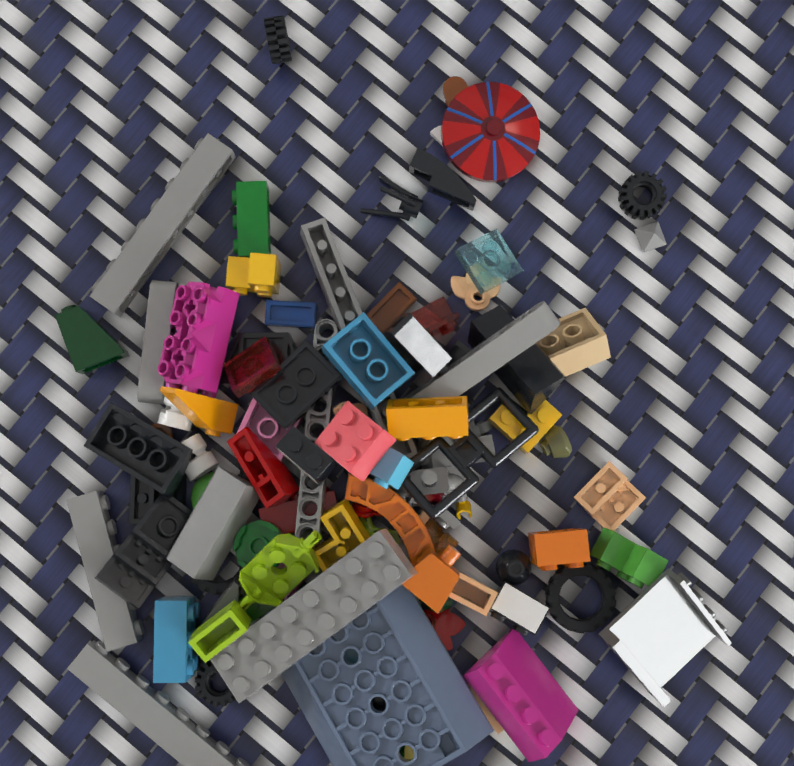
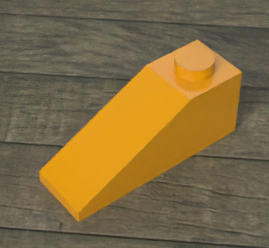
(203, 411)

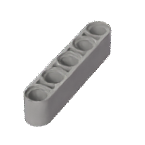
(156, 330)

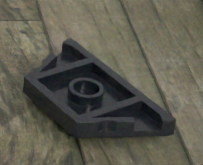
(281, 342)

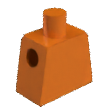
(434, 577)

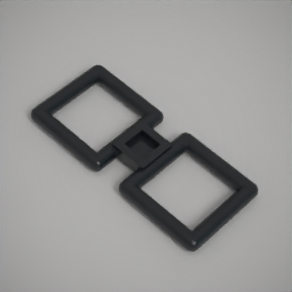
(468, 451)

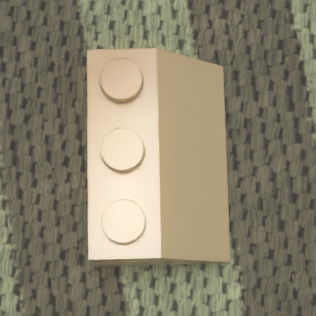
(576, 343)

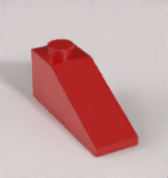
(264, 470)

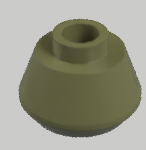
(556, 443)

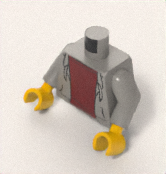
(435, 485)

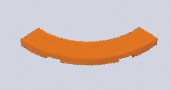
(395, 510)

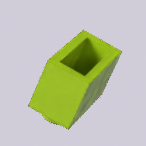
(220, 631)

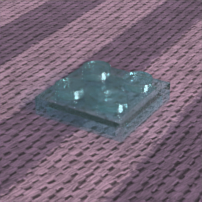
(488, 261)

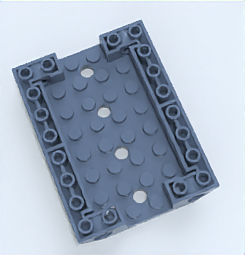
(406, 667)

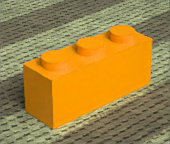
(428, 417)

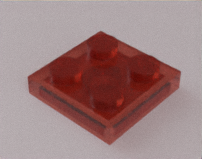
(252, 367)

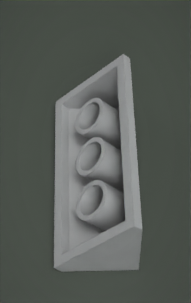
(213, 525)

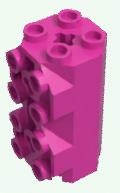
(199, 347)

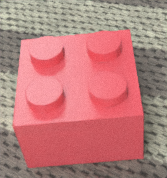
(355, 441)

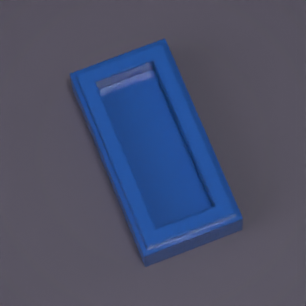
(290, 314)

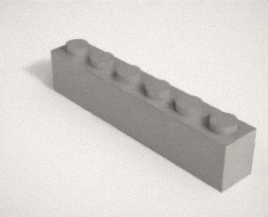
(97, 544)

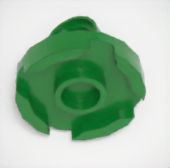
(253, 539)

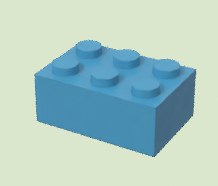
(367, 361)
(173, 626)

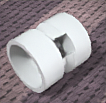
(173, 417)
(204, 460)

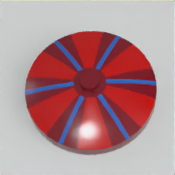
(490, 132)

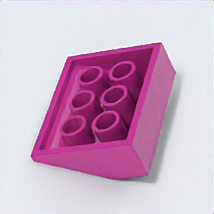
(522, 696)

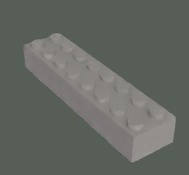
(313, 614)

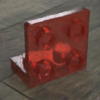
(437, 317)

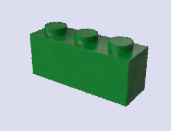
(252, 218)

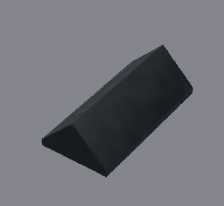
(527, 376)

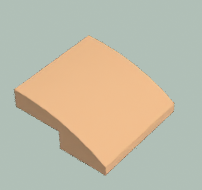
(609, 497)

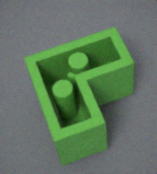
(632, 561)

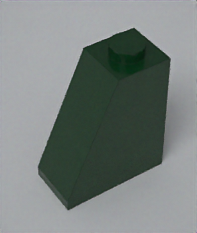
(87, 340)

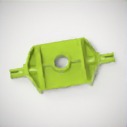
(270, 584)

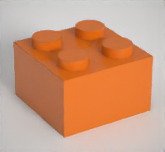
(559, 547)

